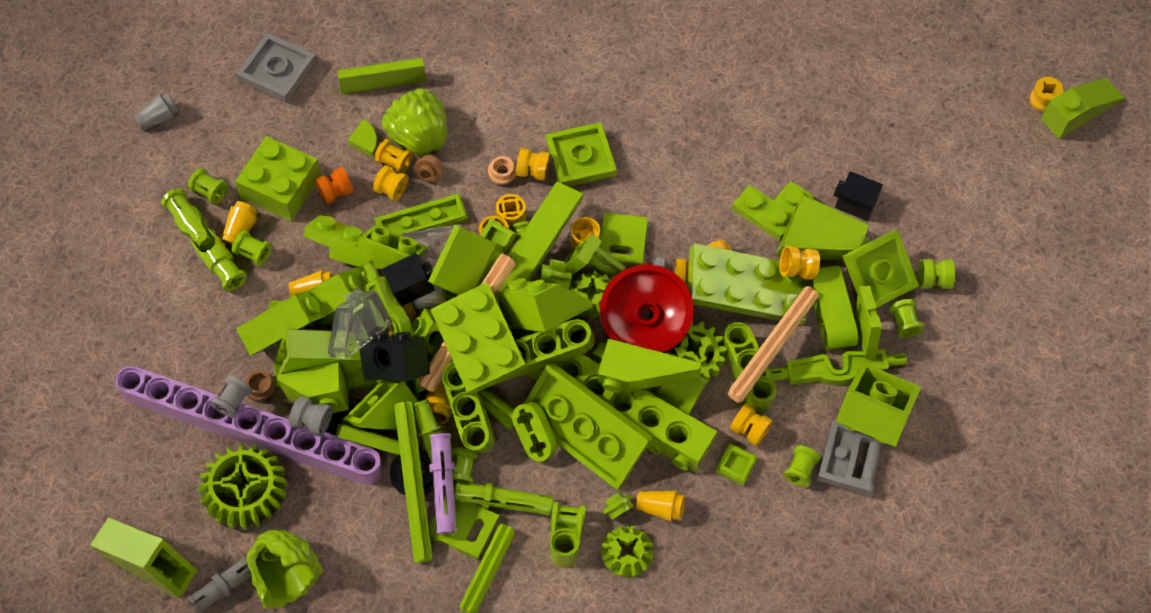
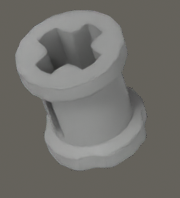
(231, 396)

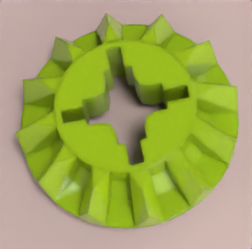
(584, 284)
(628, 565)

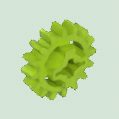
(704, 343)

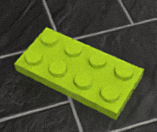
(741, 283)
(589, 426)

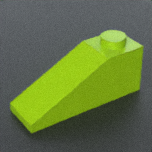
(1079, 106)
(639, 368)

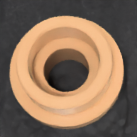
(499, 163)

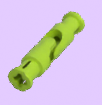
(193, 224)

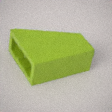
(823, 229)
(309, 349)
(144, 556)

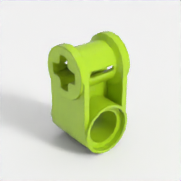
(566, 528)

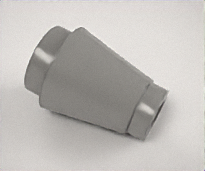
(157, 112)

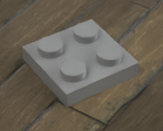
(276, 67)

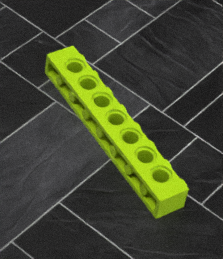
(643, 406)

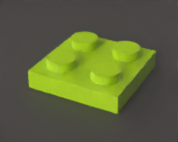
(581, 155)
(883, 267)

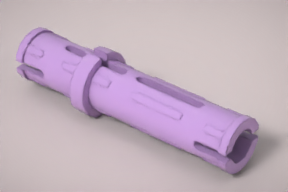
(441, 444)

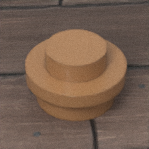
(262, 385)

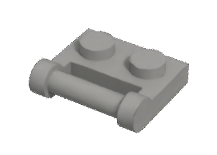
(840, 460)

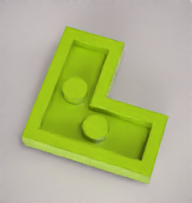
(766, 213)

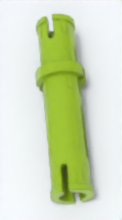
(503, 498)

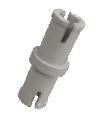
(220, 586)

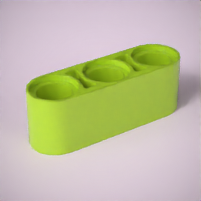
(834, 309)
(740, 355)

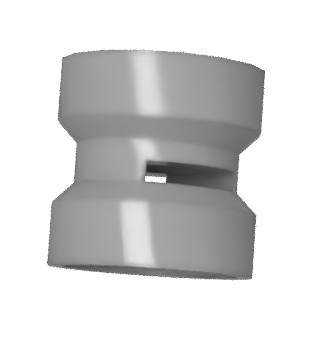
(310, 416)

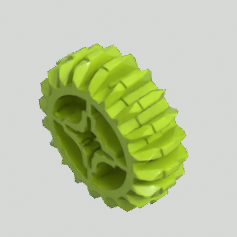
(217, 484)

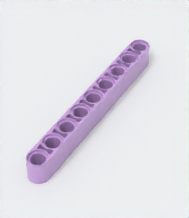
(266, 426)

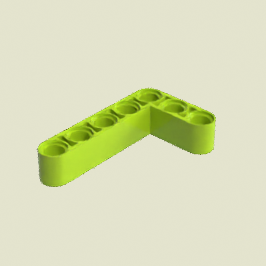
(534, 360)

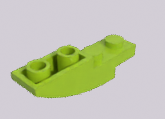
(356, 247)

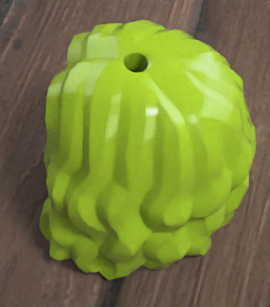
(417, 122)
(282, 567)

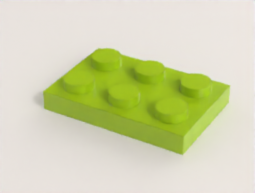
(478, 338)

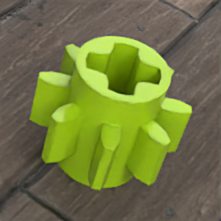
(555, 273)

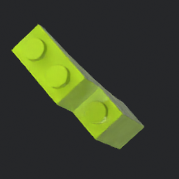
(300, 310)

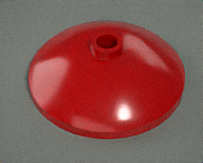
(643, 290)

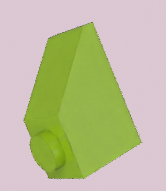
(320, 384)
(377, 408)

